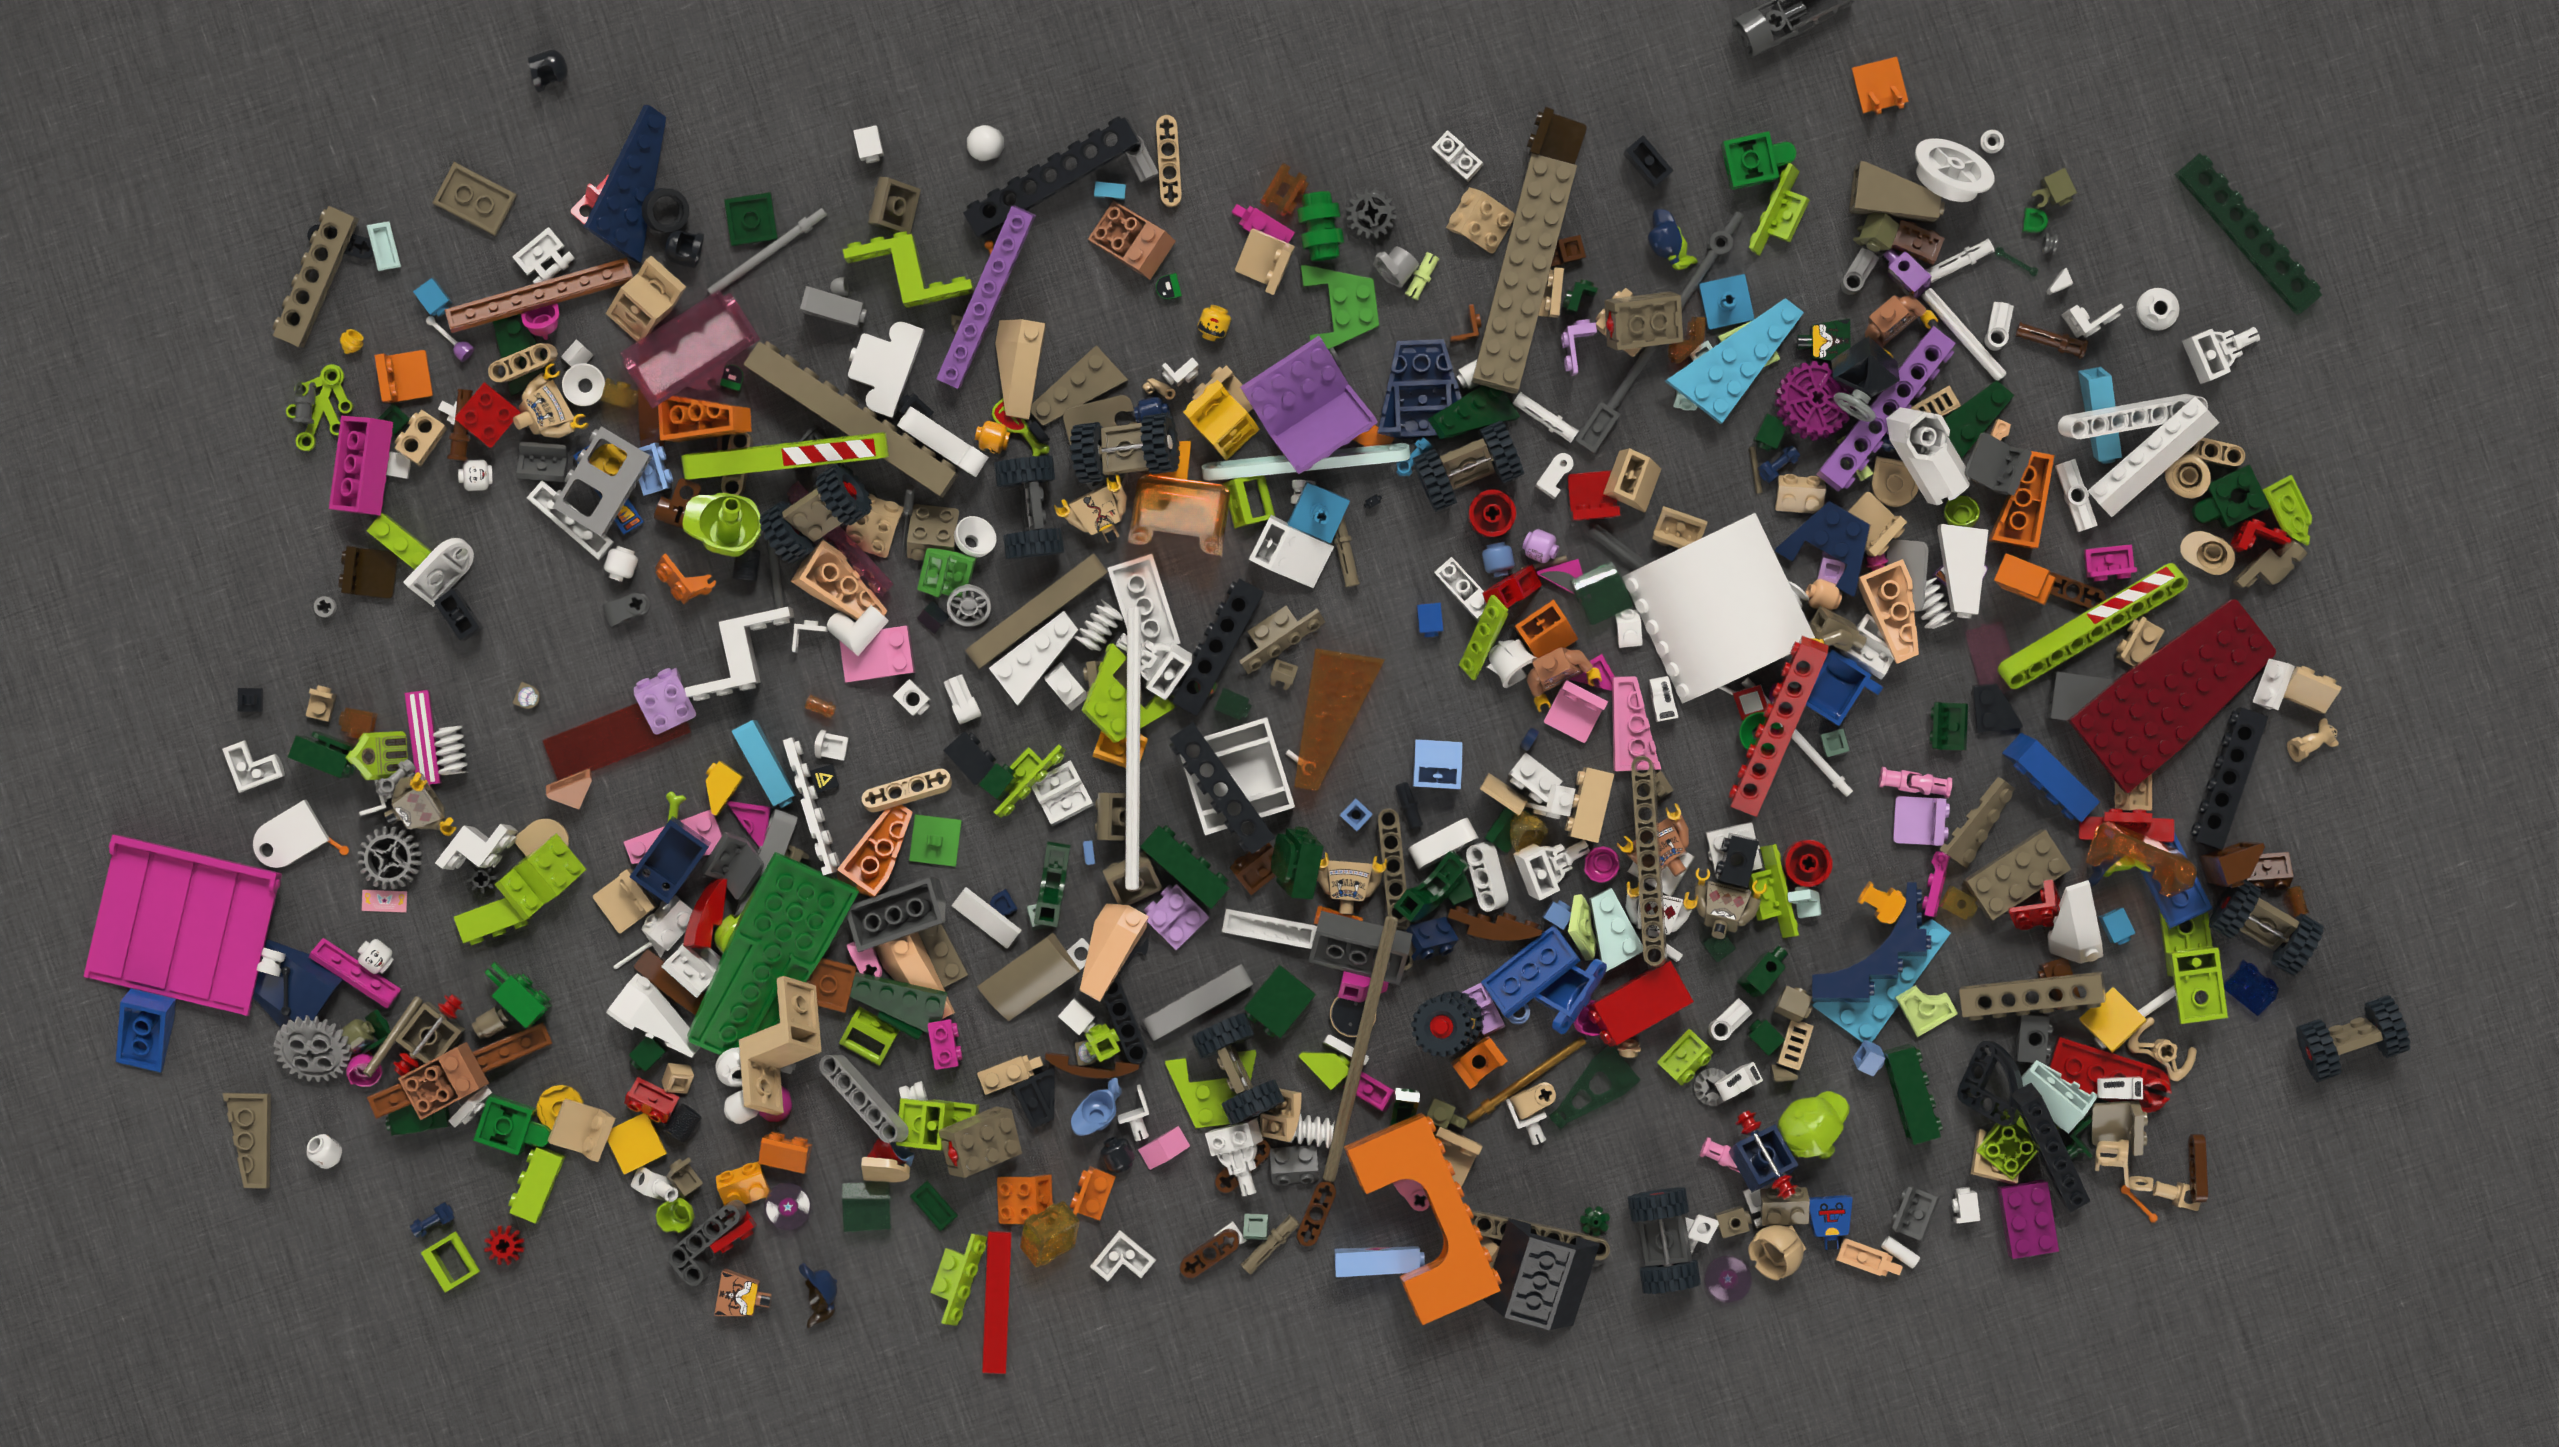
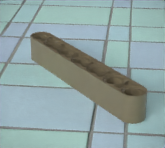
(1036, 611)
(1398, 876)
(1543, 1230)

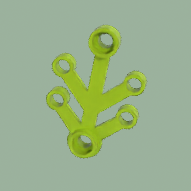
(323, 404)

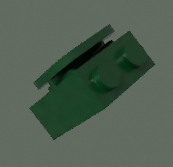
(325, 755)
(1297, 862)
(1278, 1002)
(407, 1121)

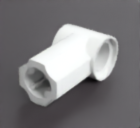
(1999, 323)
(964, 704)
(1731, 1019)

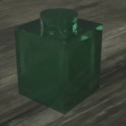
(1233, 704)
(1718, 948)

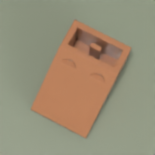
(1132, 239)
(443, 1080)

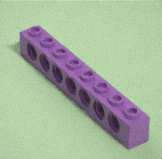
(986, 296)
(1932, 341)

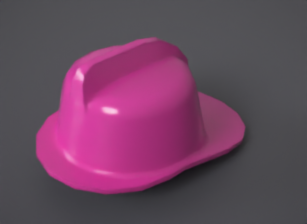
(542, 320)

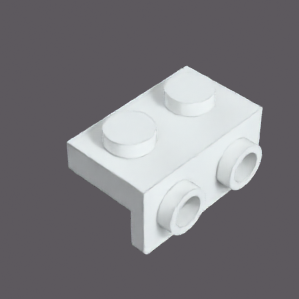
(1186, 372)
(2273, 684)
(668, 922)
(470, 1106)

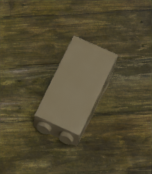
(1884, 192)

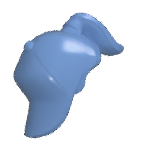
(1096, 1110)

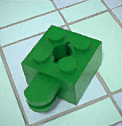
(1755, 159)
(519, 996)
(510, 1126)

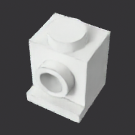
(1965, 1206)

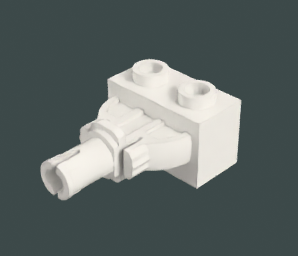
(2213, 353)
(1161, 665)
(1546, 866)
(1237, 1150)

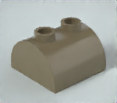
(893, 205)
(1111, 816)
(1148, 881)

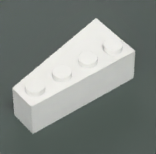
(1032, 658)

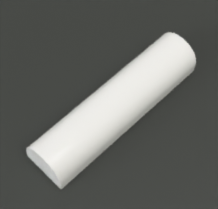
(594, 543)

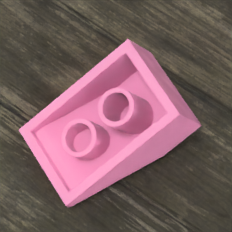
(883, 657)

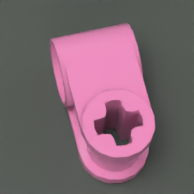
(865, 958)
(1409, 1189)

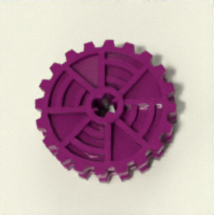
(1797, 406)

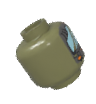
(359, 1034)

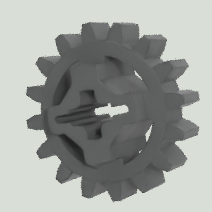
(1360, 216)

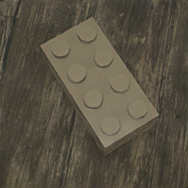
(2016, 874)

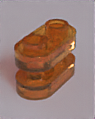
(1297, 185)

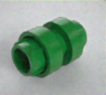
(1319, 216)

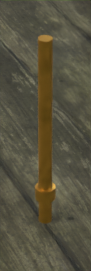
(1487, 1106)

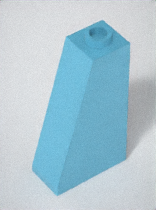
(2099, 394)
(764, 763)

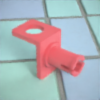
(589, 199)

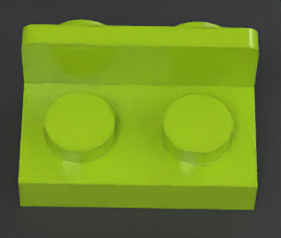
(1685, 1057)

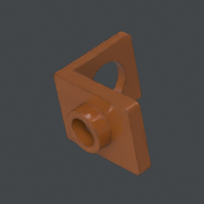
(1475, 324)

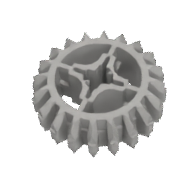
(395, 849)

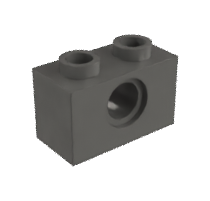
(2025, 1026)

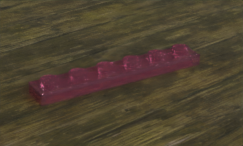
(861, 562)

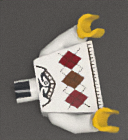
(1675, 911)

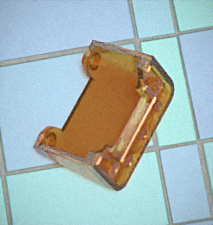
(1180, 508)
(2171, 867)

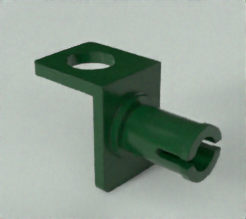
(2077, 1145)

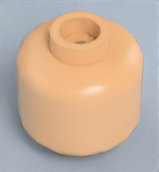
(1823, 594)

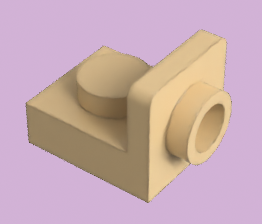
(321, 703)

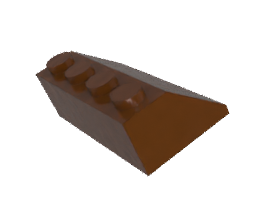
(2232, 864)

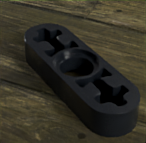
(359, 240)

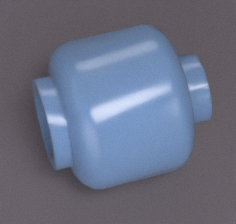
(1498, 559)

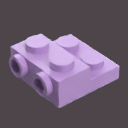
(1175, 916)

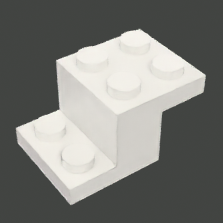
(477, 847)

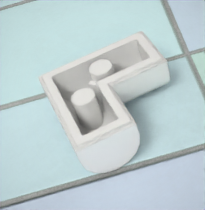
(859, 633)
(248, 773)
(1122, 1251)

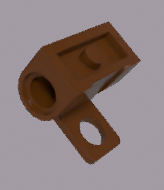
(673, 510)

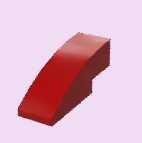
(1515, 587)
(706, 915)

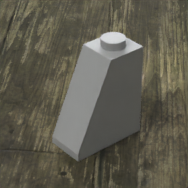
(833, 307)

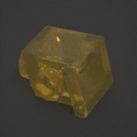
(619, 394)
(1951, 899)

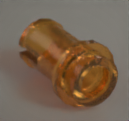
(820, 706)
(2297, 900)

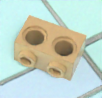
(426, 441)

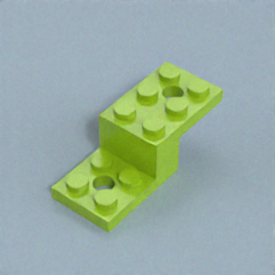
(2194, 968)

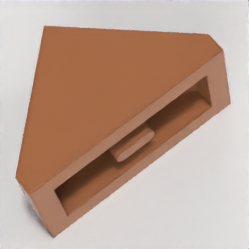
(571, 789)

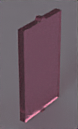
(1988, 649)

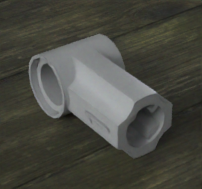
(1142, 163)
(1859, 271)

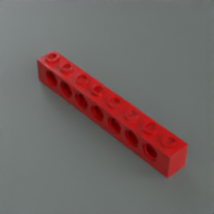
(1752, 800)

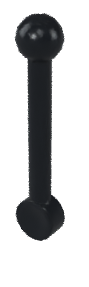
(285, 1011)

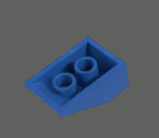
(144, 1029)

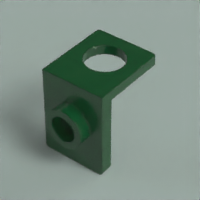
(381, 1029)

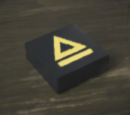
(824, 778)

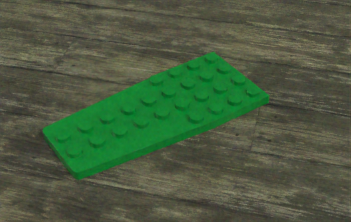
(777, 935)

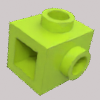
(1102, 1042)

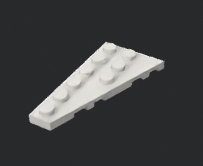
(813, 814)

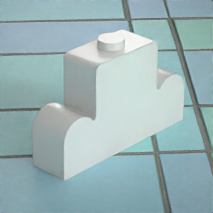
(886, 366)

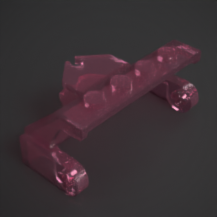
(689, 348)

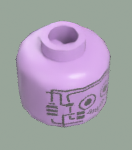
(1540, 546)

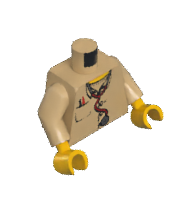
(1097, 510)

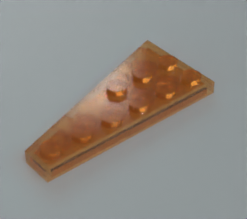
(1334, 698)

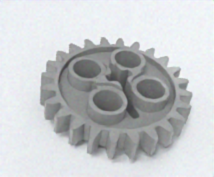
(312, 1048)

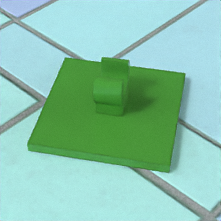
(935, 840)

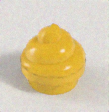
(351, 341)

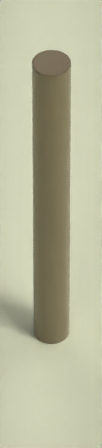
(390, 1040)

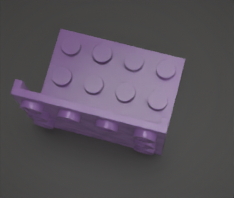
(1308, 405)

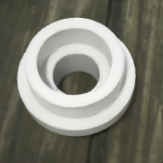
(1995, 135)

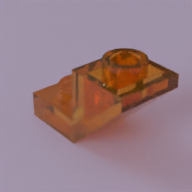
(1682, 350)

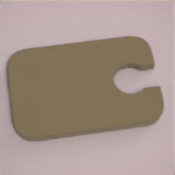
(1097, 411)

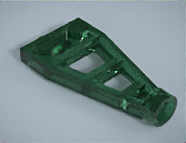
(1616, 1070)

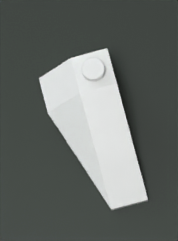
(647, 1009)

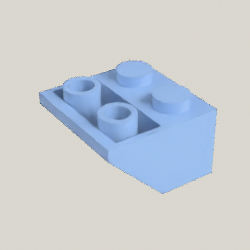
(1437, 764)

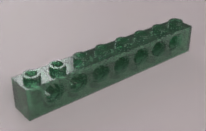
(2235, 230)

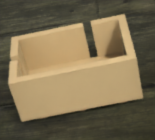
(1589, 804)

